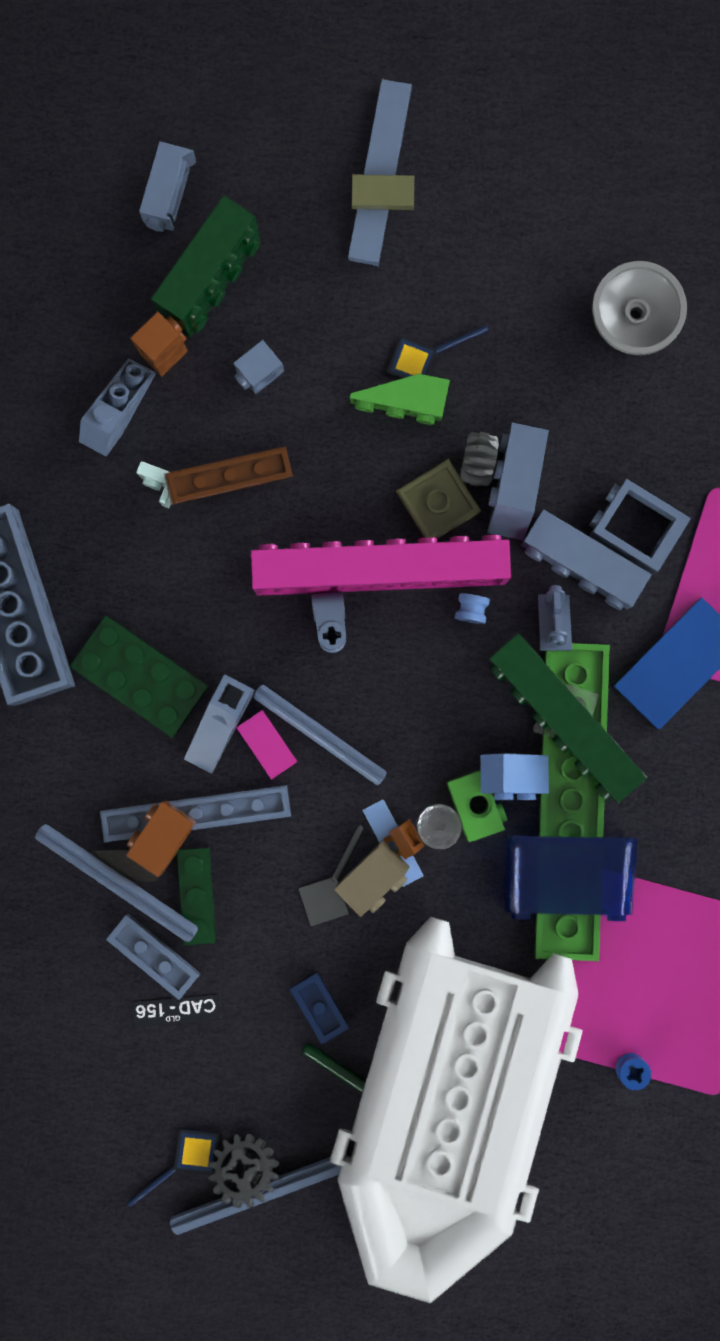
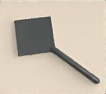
(320, 898)

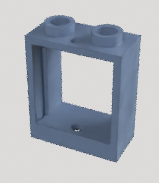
(665, 544)

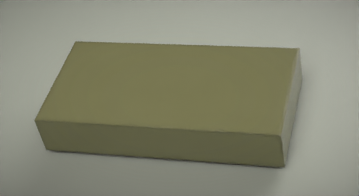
(383, 192)

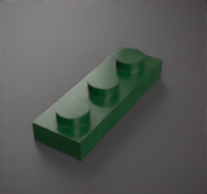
(197, 893)

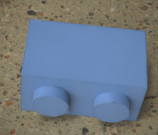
(514, 775)

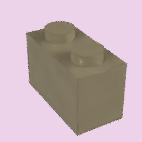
(372, 879)

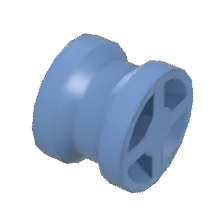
(472, 608)

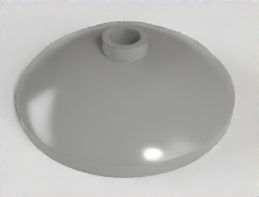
(649, 291)

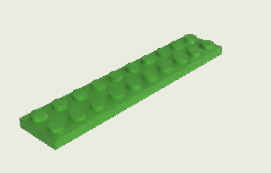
(573, 803)

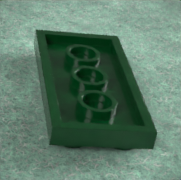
(139, 676)

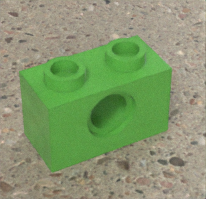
(475, 824)

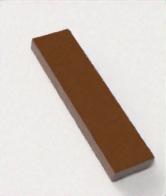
(228, 475)

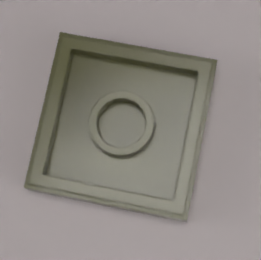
(438, 501)

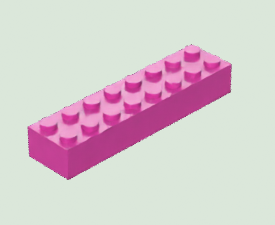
(381, 566)

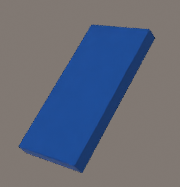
(674, 665)

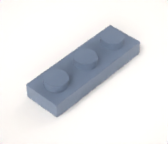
(153, 956)

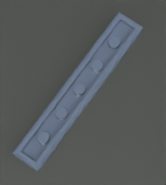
(381, 160)
(206, 810)

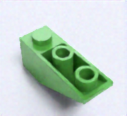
(412, 396)

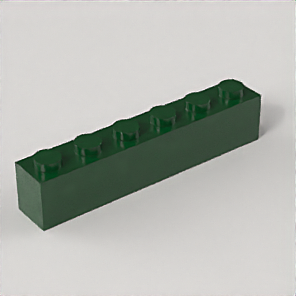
(567, 718)

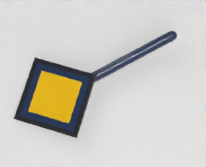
(416, 358)
(193, 1154)

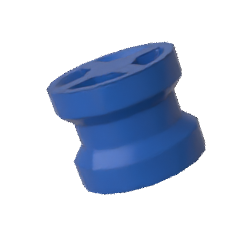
(628, 1065)

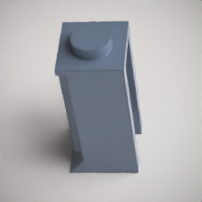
(166, 186)

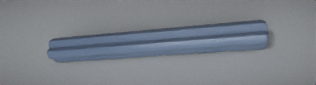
(319, 734)

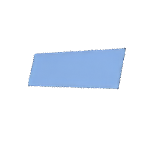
(383, 822)

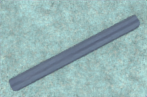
(116, 883)
(285, 1184)

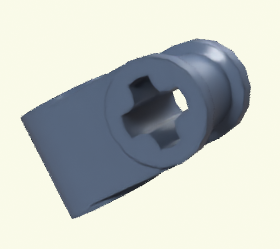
(330, 615)

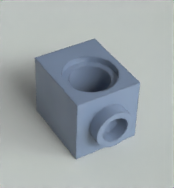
(258, 367)

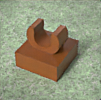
(406, 839)

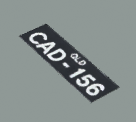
(176, 1011)

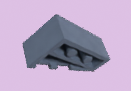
(518, 480)

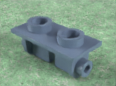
(554, 620)

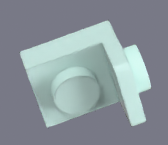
(154, 479)

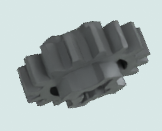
(245, 1184)

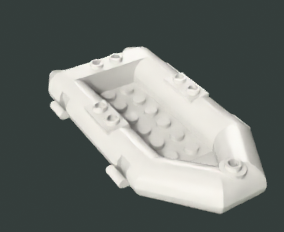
(452, 1112)

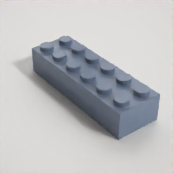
(30, 645)

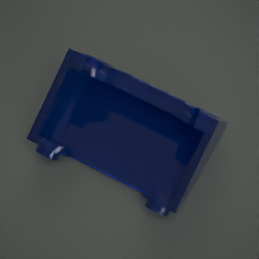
(569, 876)

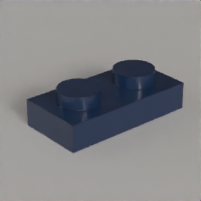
(319, 1007)

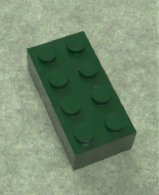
(208, 266)

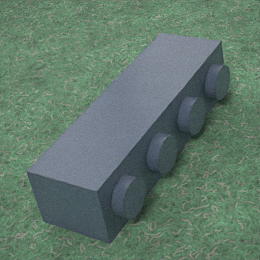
(585, 560)

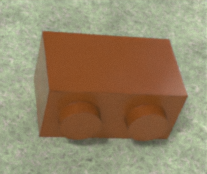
(160, 343)
(160, 838)

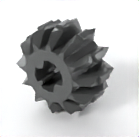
(479, 459)

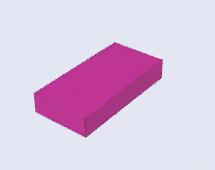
(267, 744)

